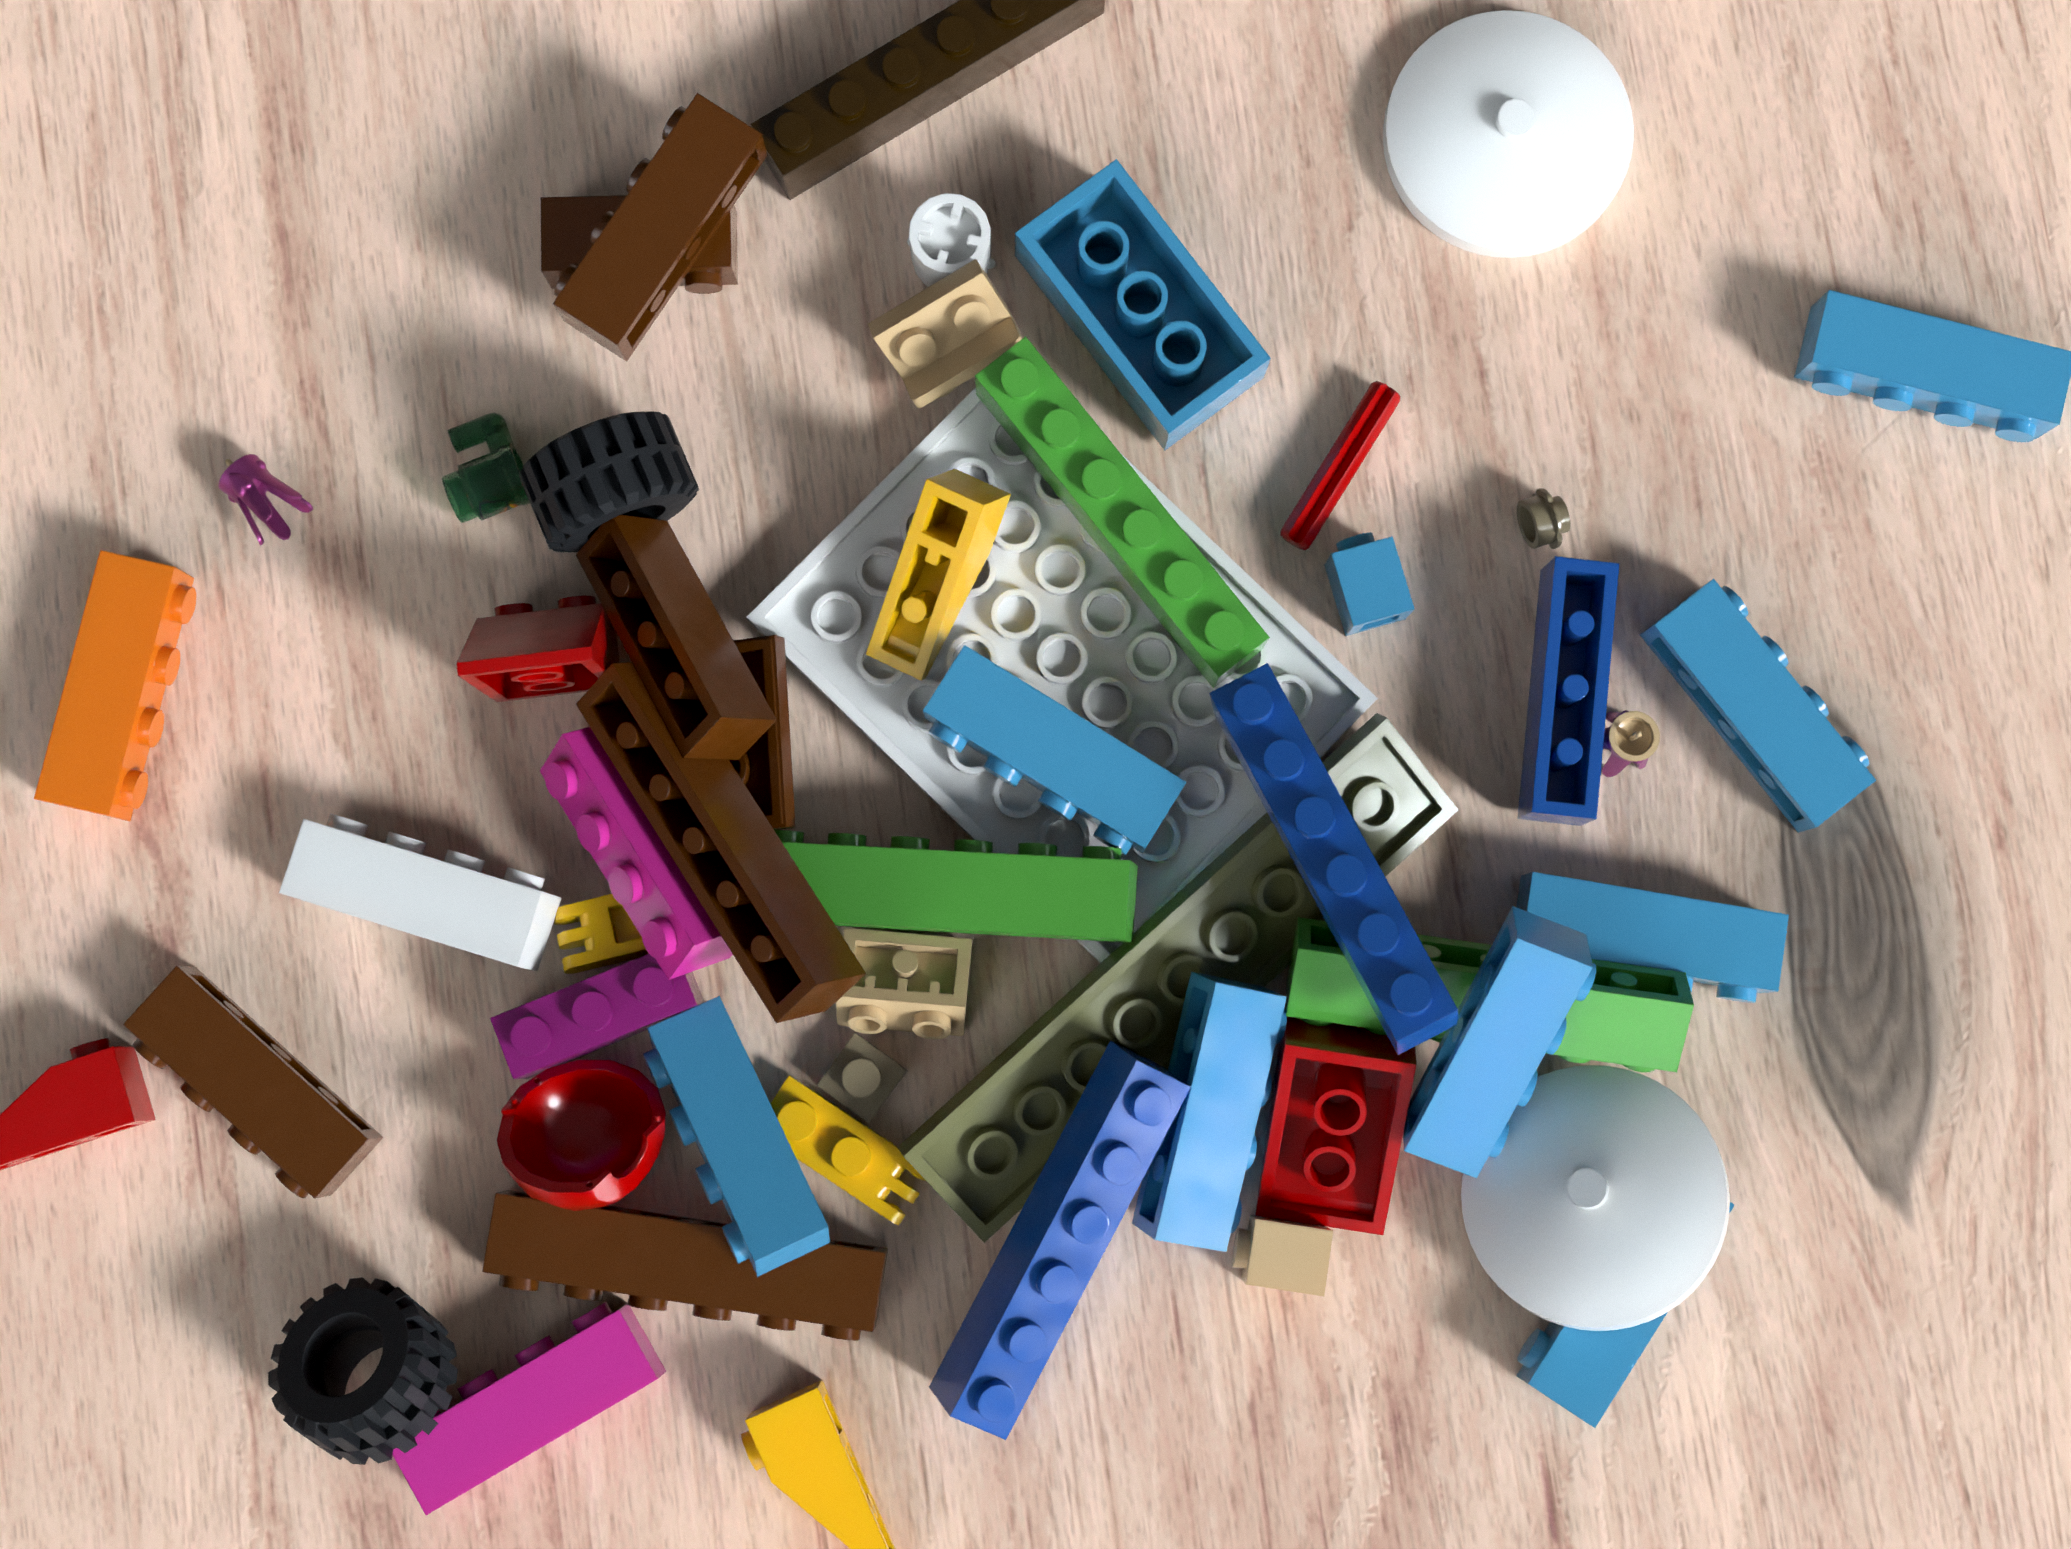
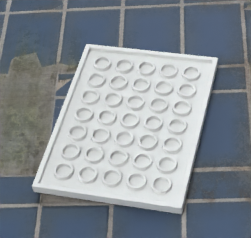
(1069, 628)

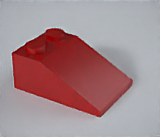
(539, 652)
(1334, 1127)

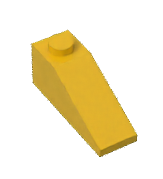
(936, 569)
(815, 1465)

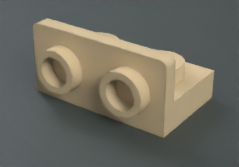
(946, 333)
(908, 984)

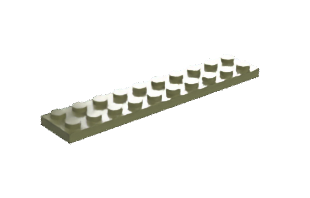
(1225, 923)

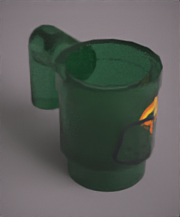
(487, 482)

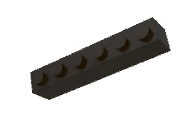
(909, 83)

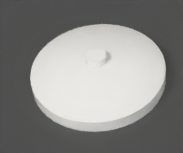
(1508, 133)
(1599, 1201)

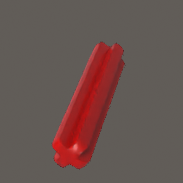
(1340, 465)

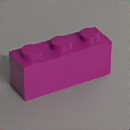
(591, 1015)

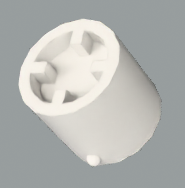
(947, 236)

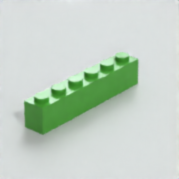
(1119, 512)
(970, 887)
(1627, 1019)

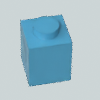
(1368, 583)

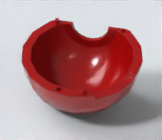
(582, 1133)

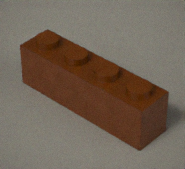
(659, 226)
(675, 638)
(252, 1082)

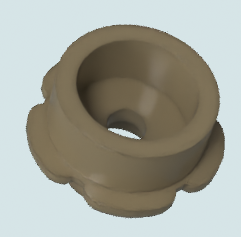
(1543, 519)

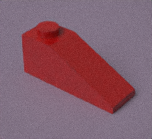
(76, 1103)

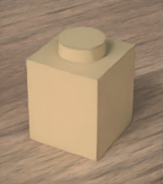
(1283, 1255)

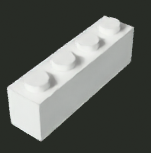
(421, 894)

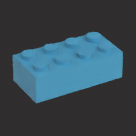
(1140, 304)

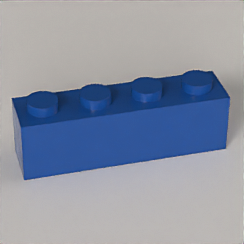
(1568, 691)

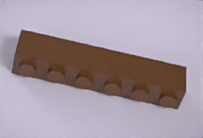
(724, 853)
(680, 1261)

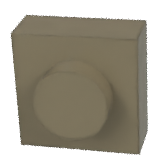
(862, 1077)

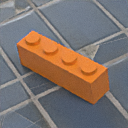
(116, 686)

